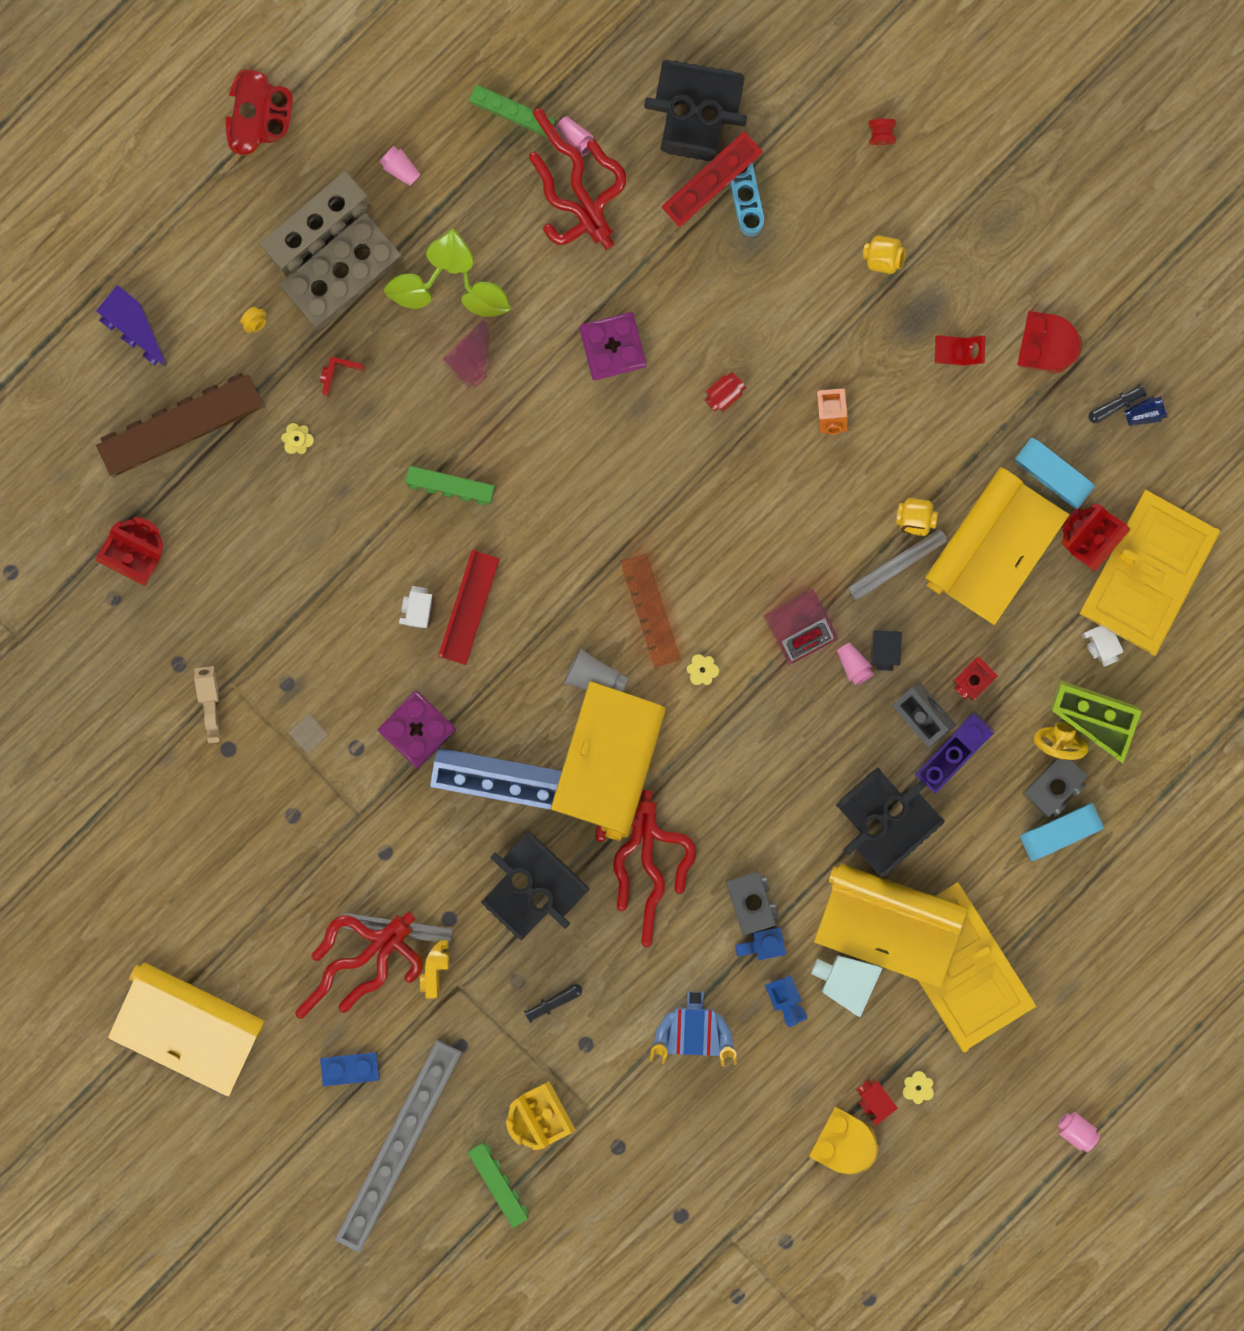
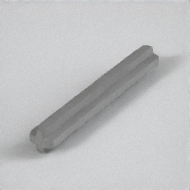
(897, 564)
(420, 931)

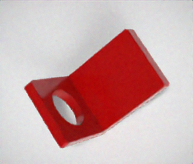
(958, 350)
(328, 373)

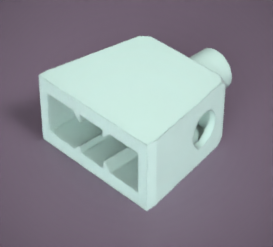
(847, 981)

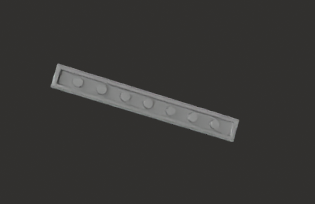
(398, 1145)

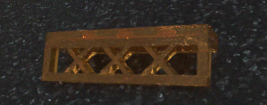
(650, 610)

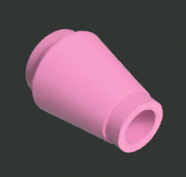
(574, 135)
(399, 165)
(854, 664)

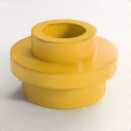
(253, 320)

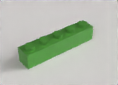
(506, 109)
(449, 485)
(498, 1184)

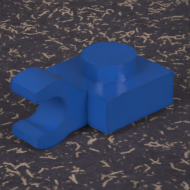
(766, 944)
(785, 997)

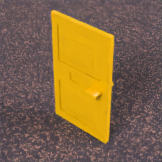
(1150, 572)
(980, 984)

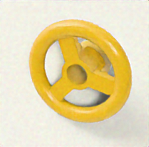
(1062, 737)

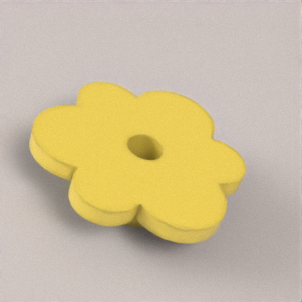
(305, 439)
(698, 662)
(925, 1091)

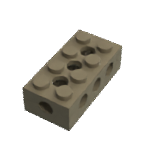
(319, 209)
(338, 253)

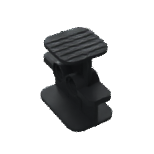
(699, 89)
(900, 833)
(544, 874)

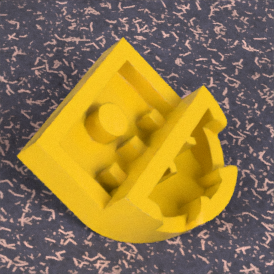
(435, 961)
(538, 1118)
(846, 1144)

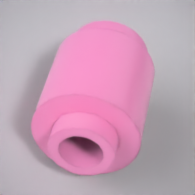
(1078, 1131)

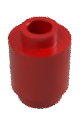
(724, 392)

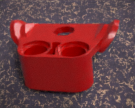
(247, 134)

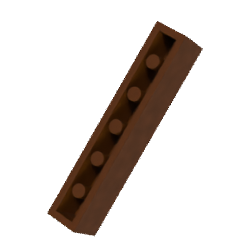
(180, 425)

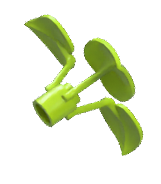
(454, 255)

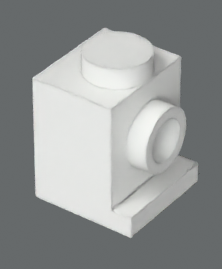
(417, 608)
(1103, 645)

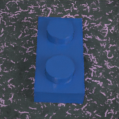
(349, 1069)

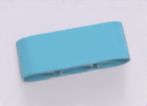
(746, 208)
(1054, 473)
(1061, 831)

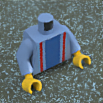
(694, 1032)

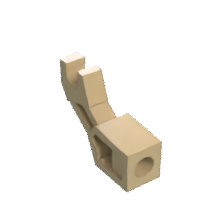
(208, 695)

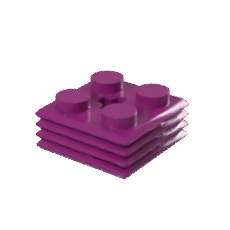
(623, 331)
(416, 710)

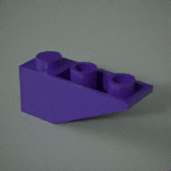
(129, 317)
(955, 752)

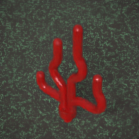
(592, 216)
(645, 825)
(388, 938)

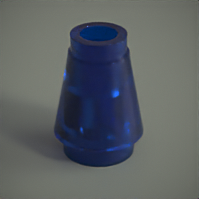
(1146, 412)

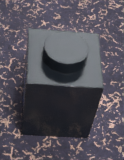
(886, 649)

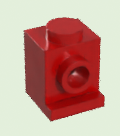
(980, 669)
(875, 1100)

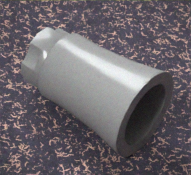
(587, 669)

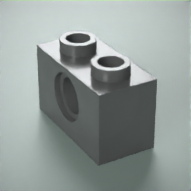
(924, 714)
(1039, 790)
(739, 890)

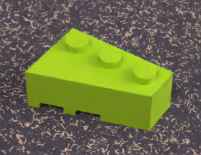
(1097, 716)

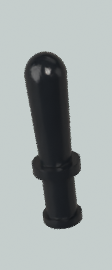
(1113, 406)
(561, 998)

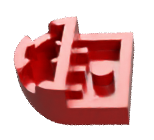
(1049, 343)
(1092, 535)
(132, 549)

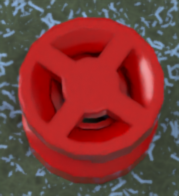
(882, 131)

